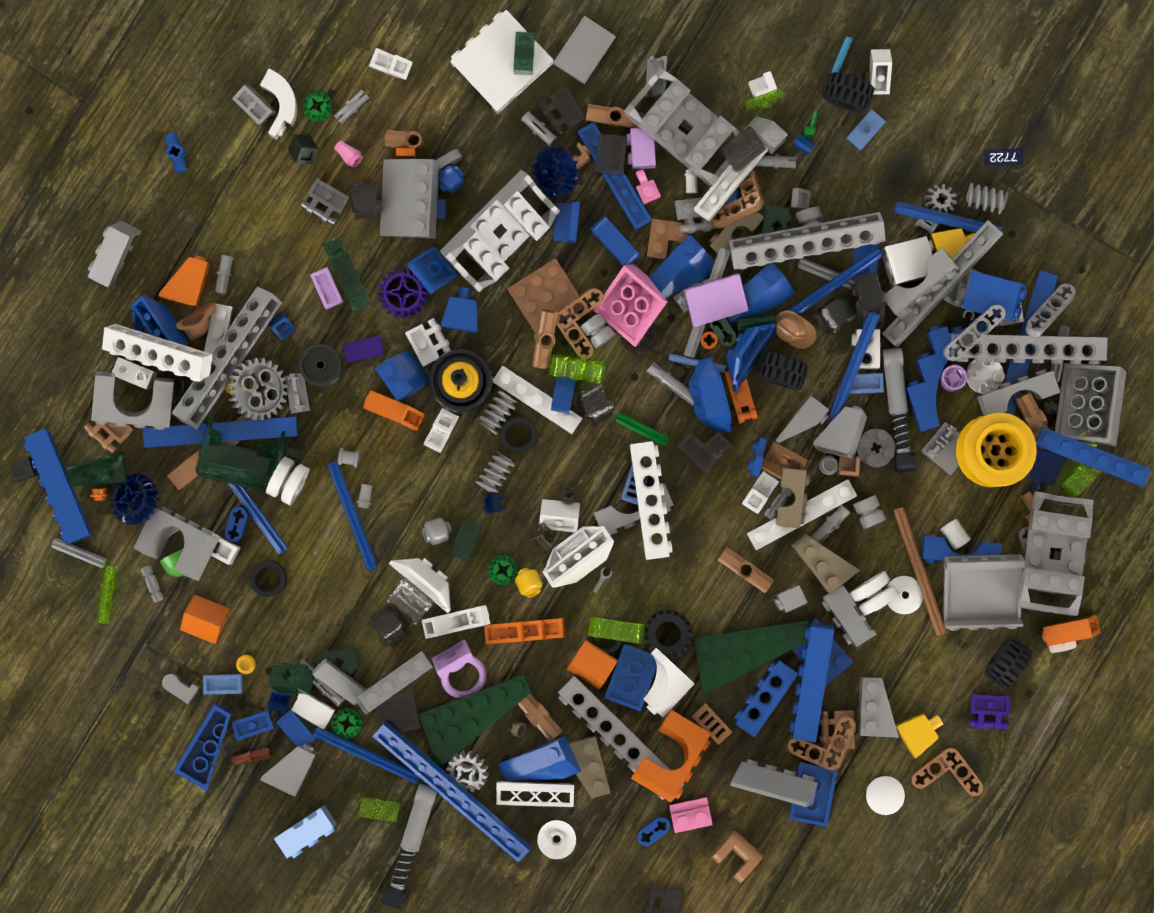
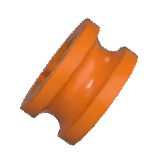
(704, 344)

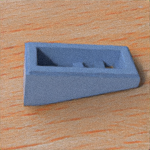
(628, 498)

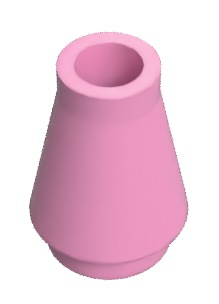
(349, 154)

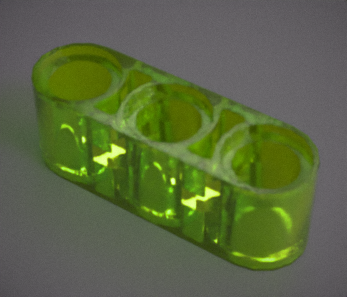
(1079, 480)
(616, 630)

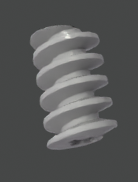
(986, 198)
(497, 412)
(495, 473)

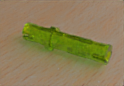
(106, 594)

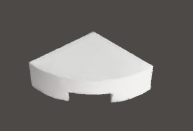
(1062, 647)

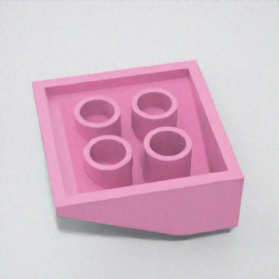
(631, 303)

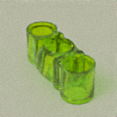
(577, 368)

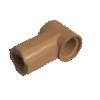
(402, 139)

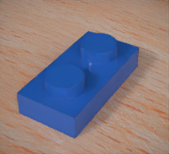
(252, 725)

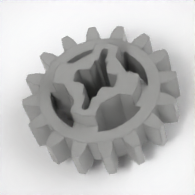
(471, 766)

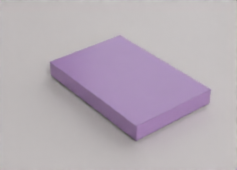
(716, 300)

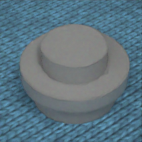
(828, 465)

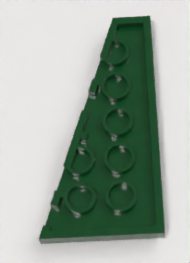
(735, 653)
(462, 720)

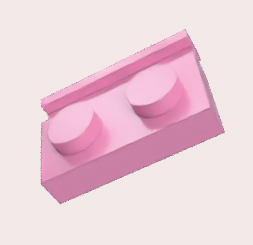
(690, 814)

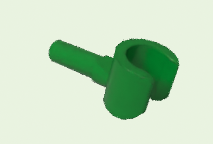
(810, 130)

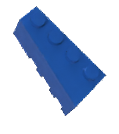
(202, 752)

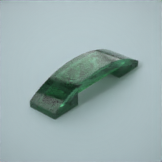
(347, 274)

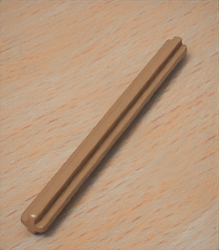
(920, 571)

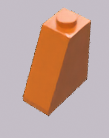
(187, 283)
(393, 410)
(1071, 630)

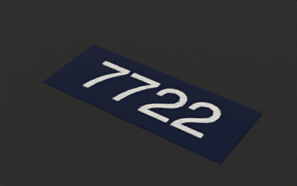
(1003, 157)

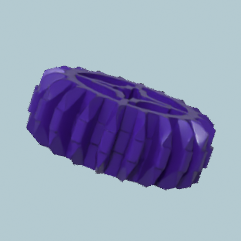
(403, 302)

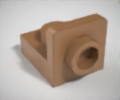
(584, 157)

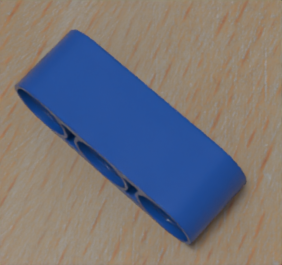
(615, 242)

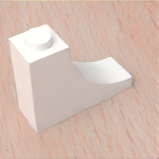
(668, 686)

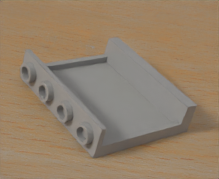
(982, 591)

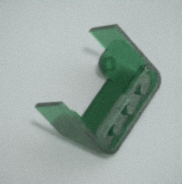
(237, 464)

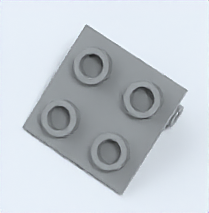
(942, 448)

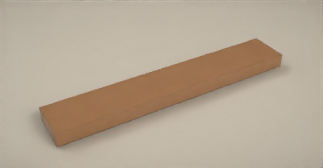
(186, 471)

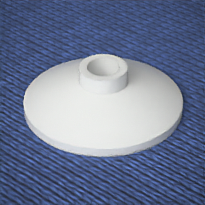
(915, 597)
(559, 849)

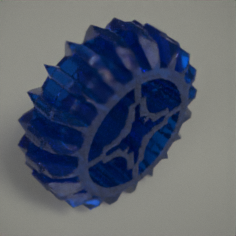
(549, 169)
(140, 502)

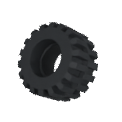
(848, 92)
(782, 370)
(683, 626)
(1008, 662)

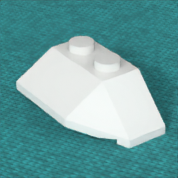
(578, 555)
(426, 579)

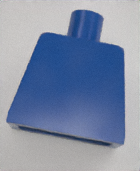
(461, 313)

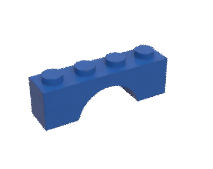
(936, 549)

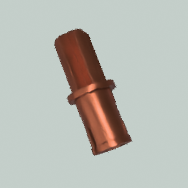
(251, 756)

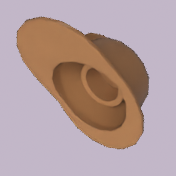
(197, 322)
(795, 329)

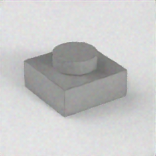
(800, 198)

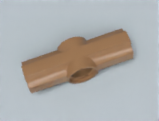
(601, 114)
(543, 350)
(1031, 413)
(756, 577)
(540, 717)

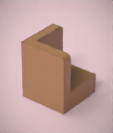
(848, 466)

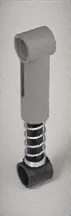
(897, 402)
(410, 844)

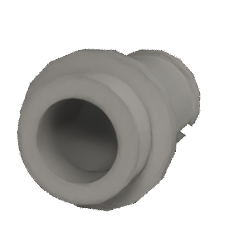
(365, 496)

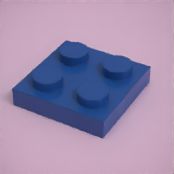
(432, 269)

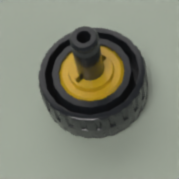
(460, 380)

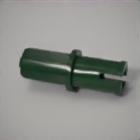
(744, 323)

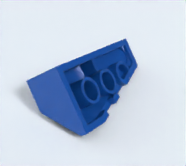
(683, 268)
(764, 292)
(545, 762)

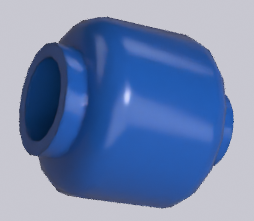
(451, 179)

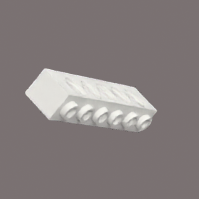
(157, 352)
(650, 450)

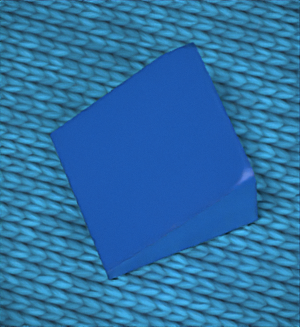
(803, 144)
(281, 326)

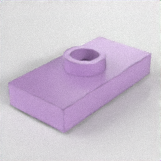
(326, 288)

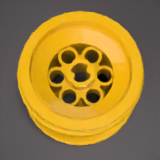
(1017, 438)

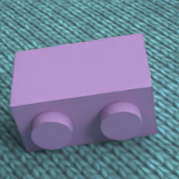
(642, 149)

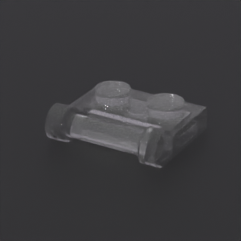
(413, 598)

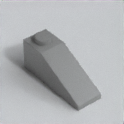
(808, 416)

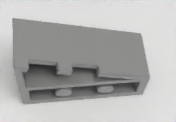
(112, 253)
(847, 617)
(874, 709)

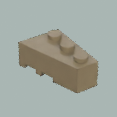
(825, 565)
(591, 765)

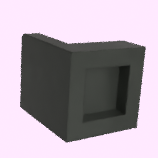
(303, 149)
(22, 470)

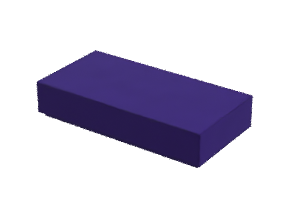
(363, 349)

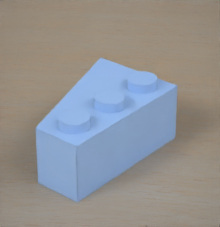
(306, 832)

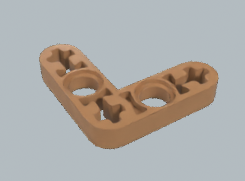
(746, 199)
(571, 324)
(825, 754)
(944, 766)

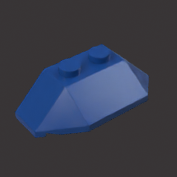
(156, 320)
(747, 352)
(710, 397)

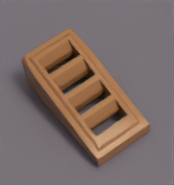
(724, 735)

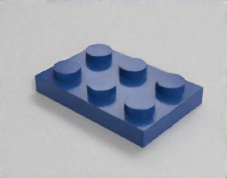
(838, 659)
(631, 677)
(819, 811)

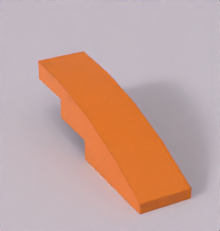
(524, 631)

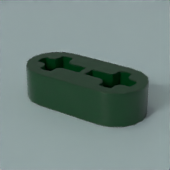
(728, 327)

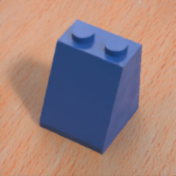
(990, 290)
(403, 375)

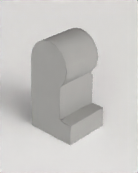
(180, 689)

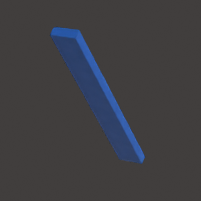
(1041, 292)
(229, 430)

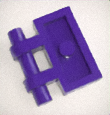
(989, 705)

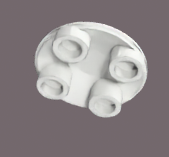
(984, 375)
(885, 795)

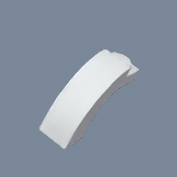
(283, 92)
(456, 621)

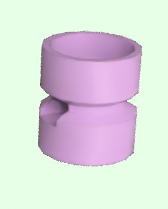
(953, 378)

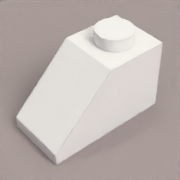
(880, 70)

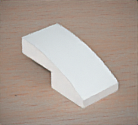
(390, 64)
(441, 430)
(760, 492)

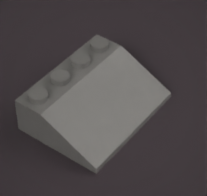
(409, 198)
(1092, 401)
(775, 783)

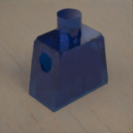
(1045, 469)

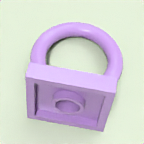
(453, 660)

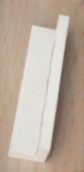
(535, 787)

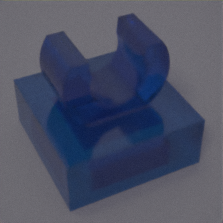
(492, 503)
(278, 702)

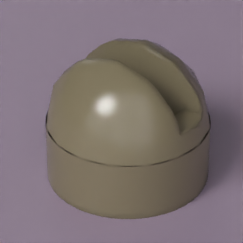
(518, 728)

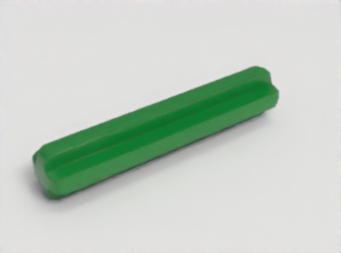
(642, 429)

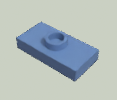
(865, 130)
(868, 383)
(222, 684)

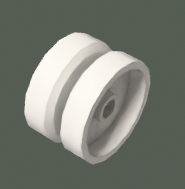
(288, 481)
(874, 594)

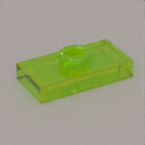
(764, 101)
(379, 809)

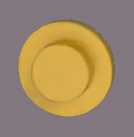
(245, 664)

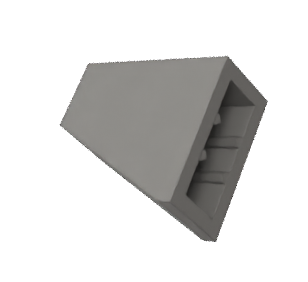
(769, 133)
(843, 433)
(291, 770)

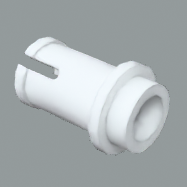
(691, 182)

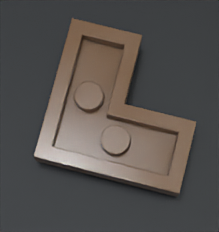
(660, 234)

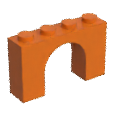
(692, 741)

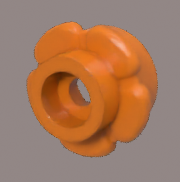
(99, 494)

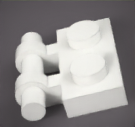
(422, 344)

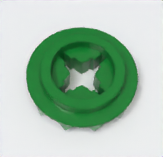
(315, 115)
(504, 560)
(354, 718)

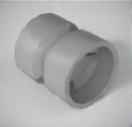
(809, 216)
(597, 330)
(869, 512)

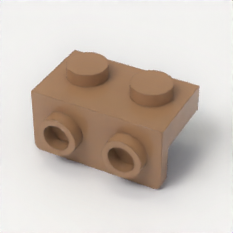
(781, 457)

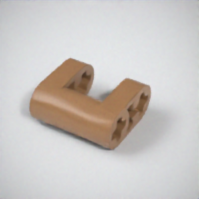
(743, 849)

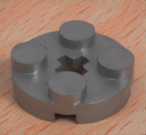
(885, 453)

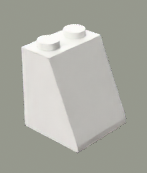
(907, 261)

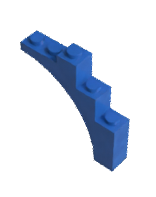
(923, 395)

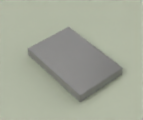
(584, 50)

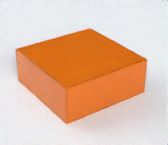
(406, 153)

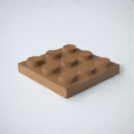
(544, 290)

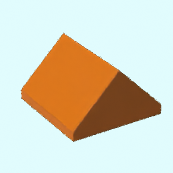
(204, 619)
(592, 664)

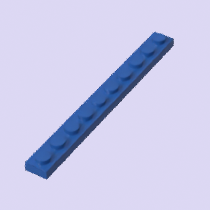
(452, 791)

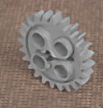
(243, 395)

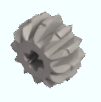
(934, 195)

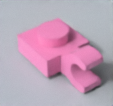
(647, 189)

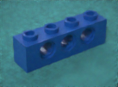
(786, 676)

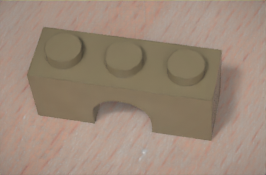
(747, 223)
(792, 514)

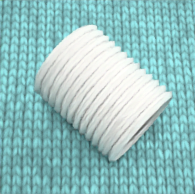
(955, 534)

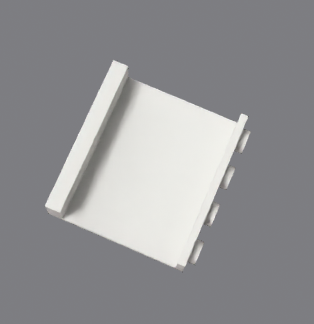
(490, 62)

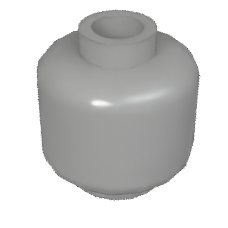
(436, 531)

